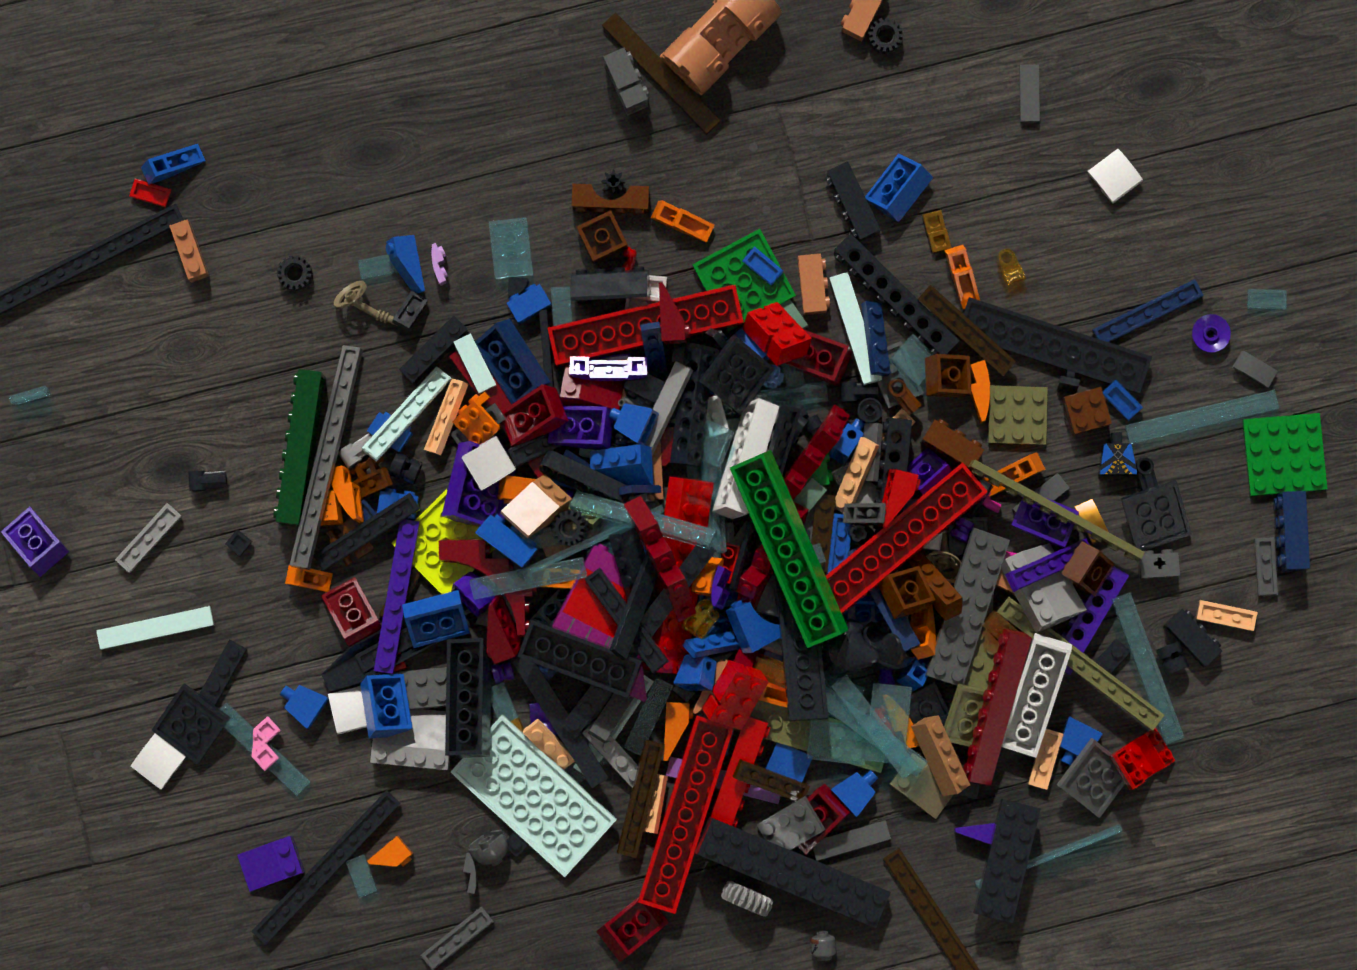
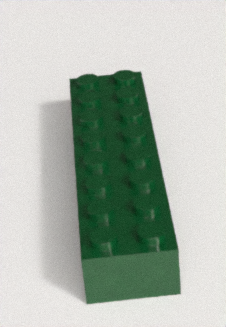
(300, 446)

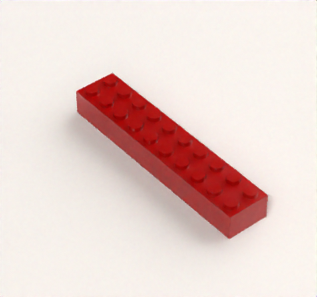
(622, 330)
(689, 502)
(905, 536)
(685, 814)

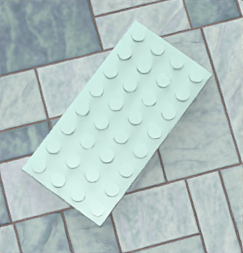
(535, 797)

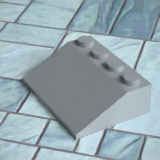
(1048, 599)
(417, 747)

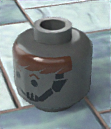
(823, 946)

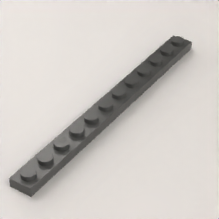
(326, 457)

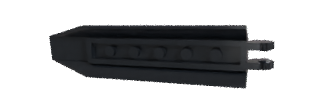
(360, 659)

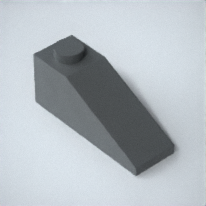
(864, 514)

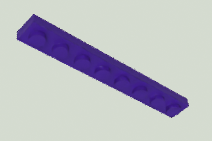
(396, 596)

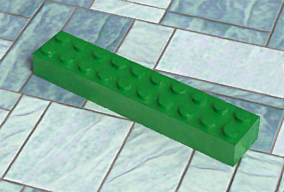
(789, 549)

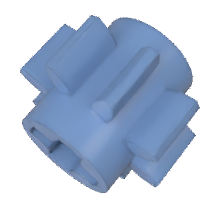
(775, 378)

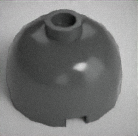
(489, 849)

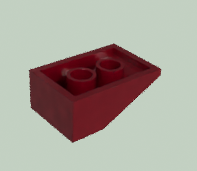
(672, 323)
(824, 359)
(590, 392)
(534, 415)
(351, 612)
(501, 632)
(830, 812)
(631, 928)

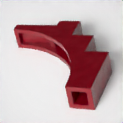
(815, 451)
(474, 555)
(661, 557)
(758, 574)

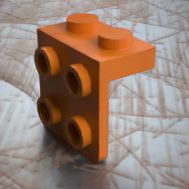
(475, 420)

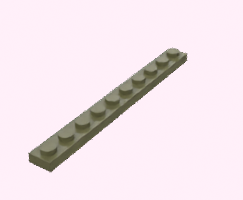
(1063, 515)
(1089, 670)

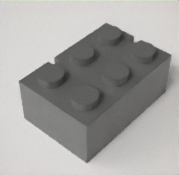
(626, 81)

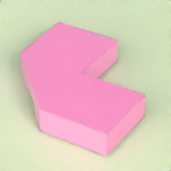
(261, 736)

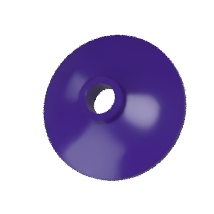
(1219, 328)

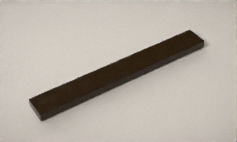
(661, 73)
(929, 911)

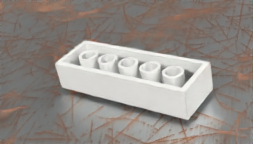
(749, 441)
(1036, 694)

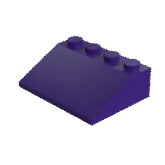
(465, 499)

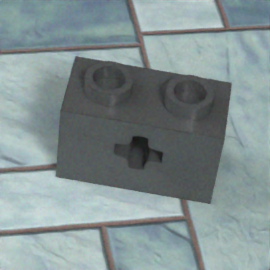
(1169, 569)

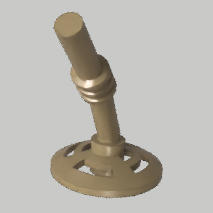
(352, 298)
(944, 558)

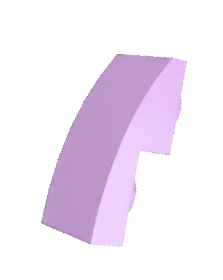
(437, 260)

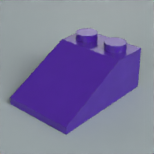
(586, 428)
(1041, 525)
(34, 541)
(271, 863)

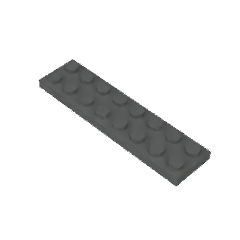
(976, 585)

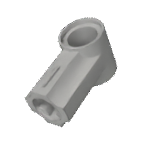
(353, 452)

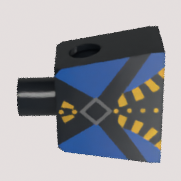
(1117, 458)

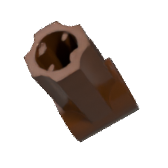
(904, 397)

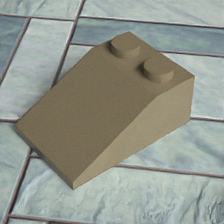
(922, 791)

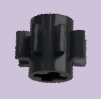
(609, 178)

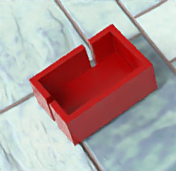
(788, 337)
(737, 693)

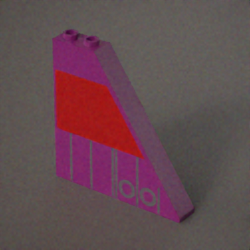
(586, 615)

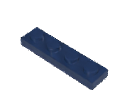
(876, 338)
(654, 349)

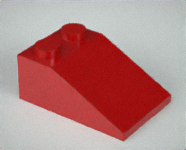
(898, 491)

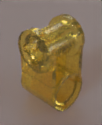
(1010, 268)
(702, 621)

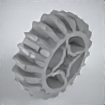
(747, 898)

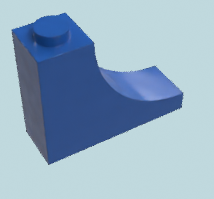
(750, 628)

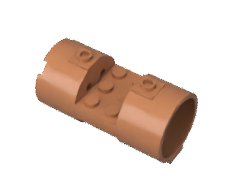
(705, 49)

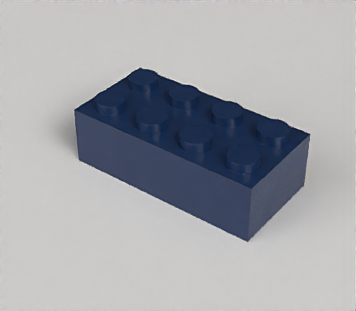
(511, 360)
(1292, 531)

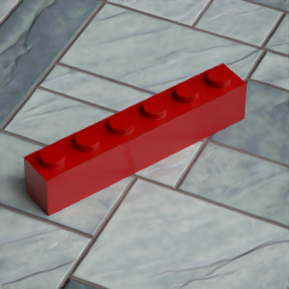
(731, 791)

